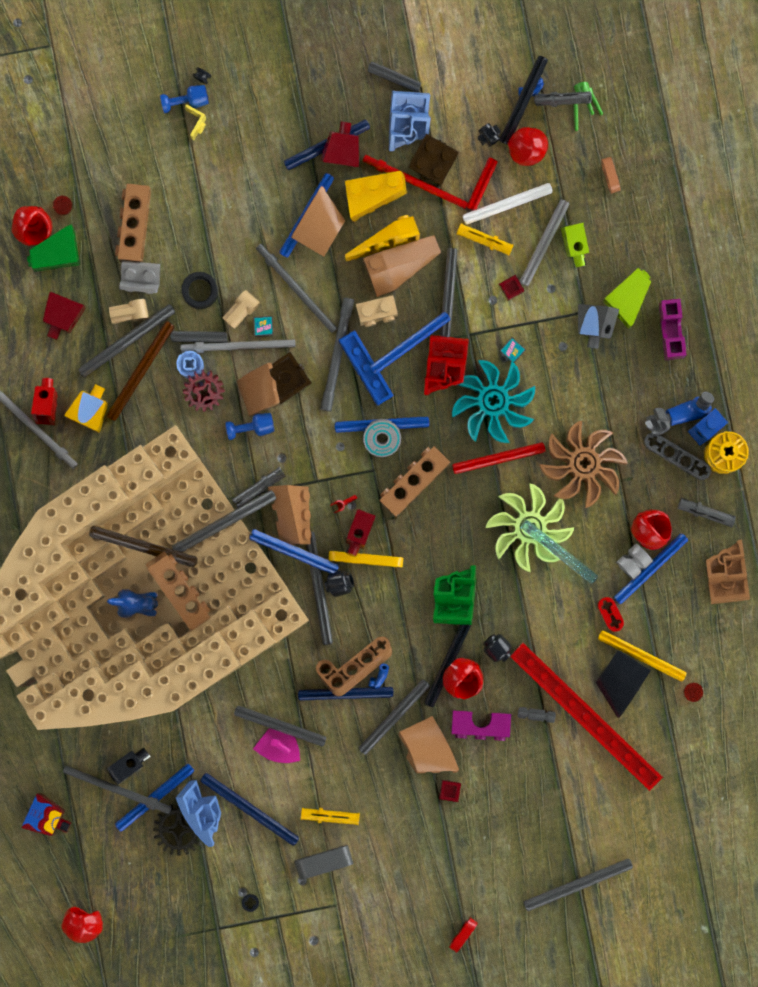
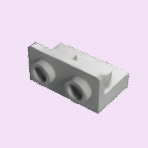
(140, 277)

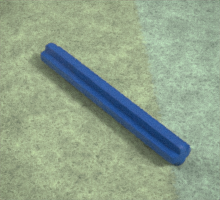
(290, 242)
(409, 343)
(402, 423)
(293, 551)
(645, 573)
(159, 793)

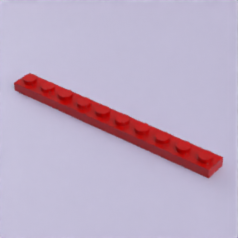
(586, 716)

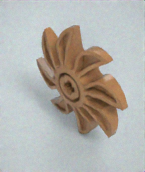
(590, 457)

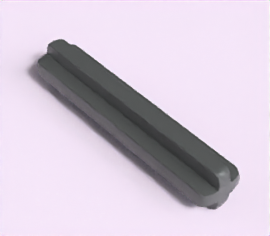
(394, 77)
(197, 336)

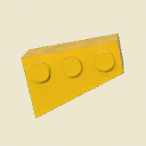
(372, 192)

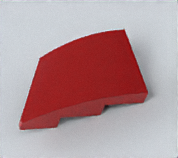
(445, 363)

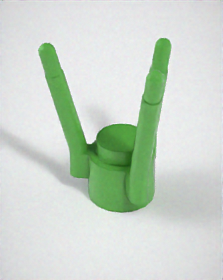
(584, 87)

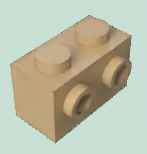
(377, 310)

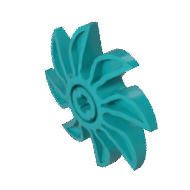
(494, 412)

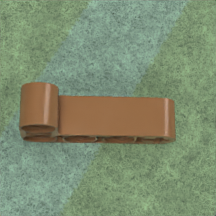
(355, 663)

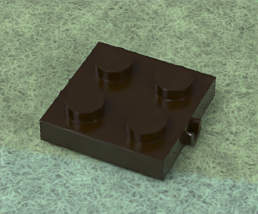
(433, 159)
(289, 377)

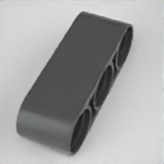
(323, 862)

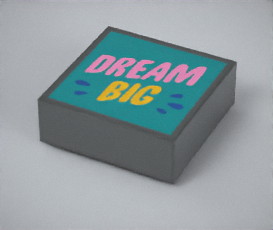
(263, 326)
(512, 350)

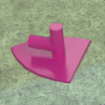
(278, 747)

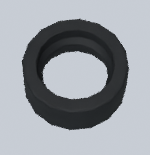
(201, 276)

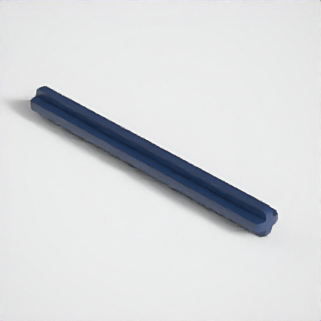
(249, 809)

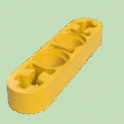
(367, 559)

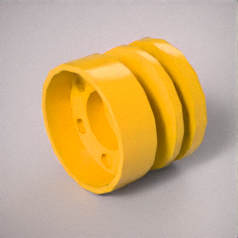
(715, 452)

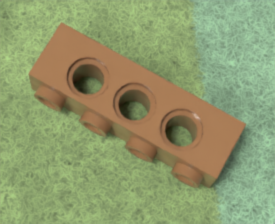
(133, 193)
(439, 463)
(192, 617)

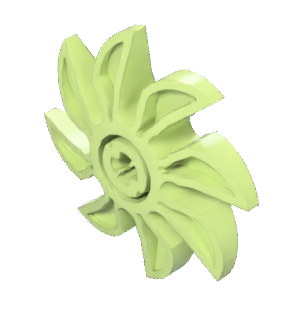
(537, 503)

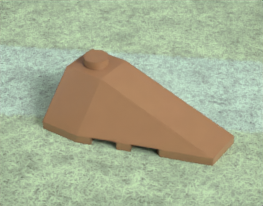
(396, 265)

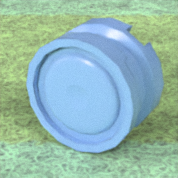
(188, 363)

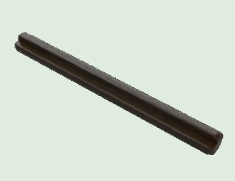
(140, 545)

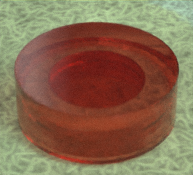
(62, 205)
(693, 692)

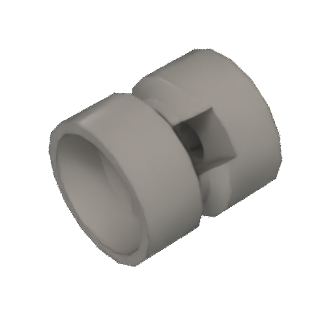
(634, 561)

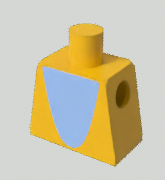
(89, 409)

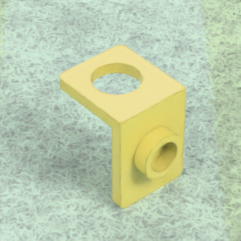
(199, 127)

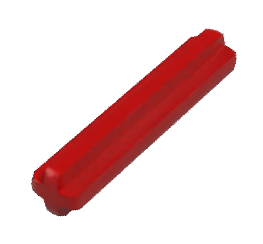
(482, 184)

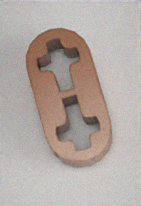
(610, 175)

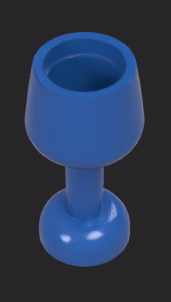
(196, 97)
(261, 424)

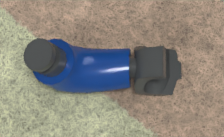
(685, 412)

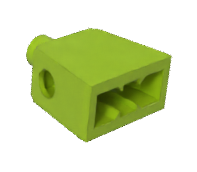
(575, 234)

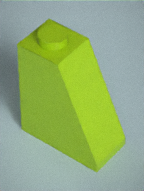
(629, 296)

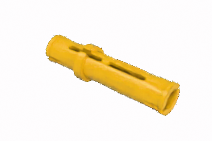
(485, 239)
(353, 817)

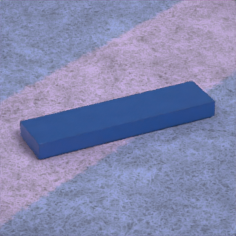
(361, 362)

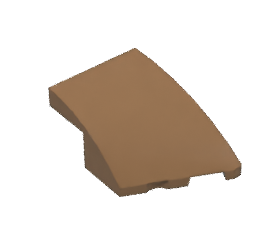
(319, 224)
(258, 390)
(728, 575)
(428, 748)

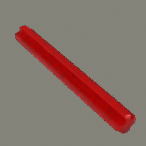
(498, 458)

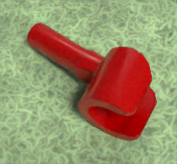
(341, 504)

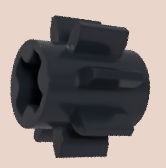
(489, 134)

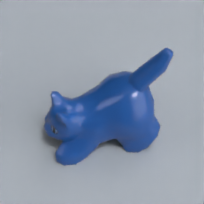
(132, 603)

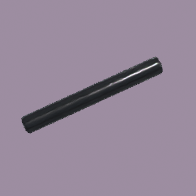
(523, 99)
(449, 658)

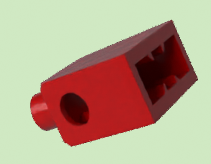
(44, 403)

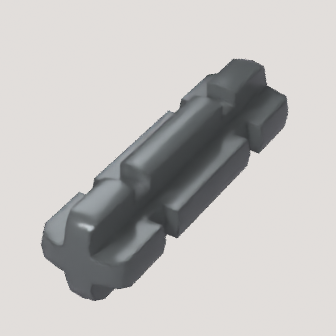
(536, 714)

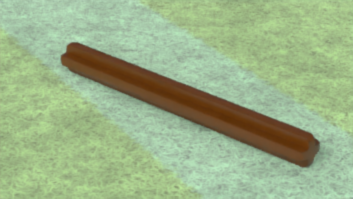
(140, 371)

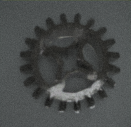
(169, 829)

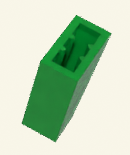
(55, 252)

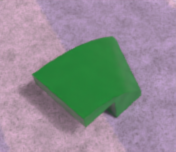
(455, 597)

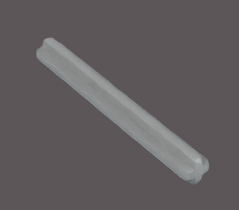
(544, 242)

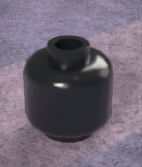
(339, 583)
(497, 648)

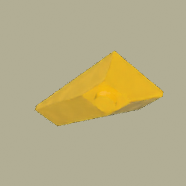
(394, 235)

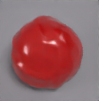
(528, 146)
(31, 225)
(652, 529)
(463, 678)
(81, 926)

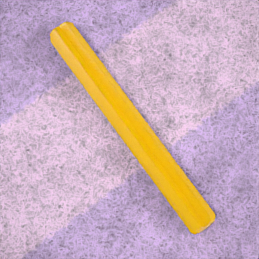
(642, 656)

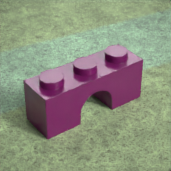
(672, 337)
(463, 725)

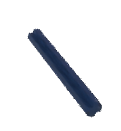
(318, 148)
(354, 693)

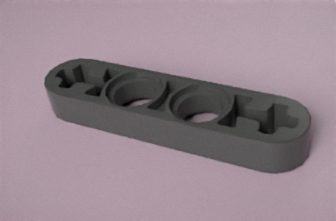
(678, 454)

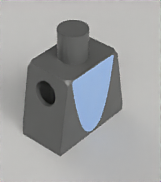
(596, 323)

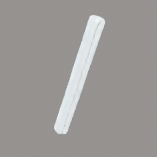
(507, 203)

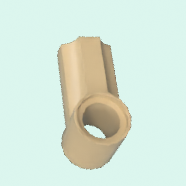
(243, 306)
(134, 311)

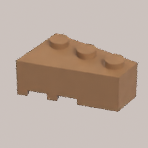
(292, 513)

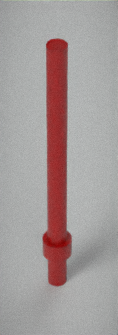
(382, 166)

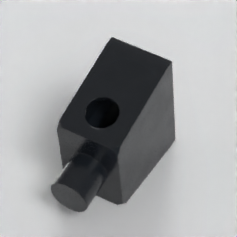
(120, 772)

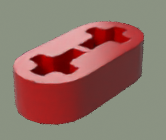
(606, 616)
(463, 934)

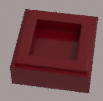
(511, 287)
(450, 791)

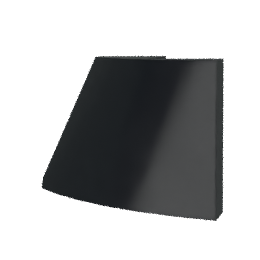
(621, 681)

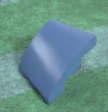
(408, 118)
(199, 811)

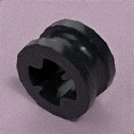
(201, 75)
(255, 906)

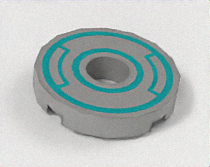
(386, 448)

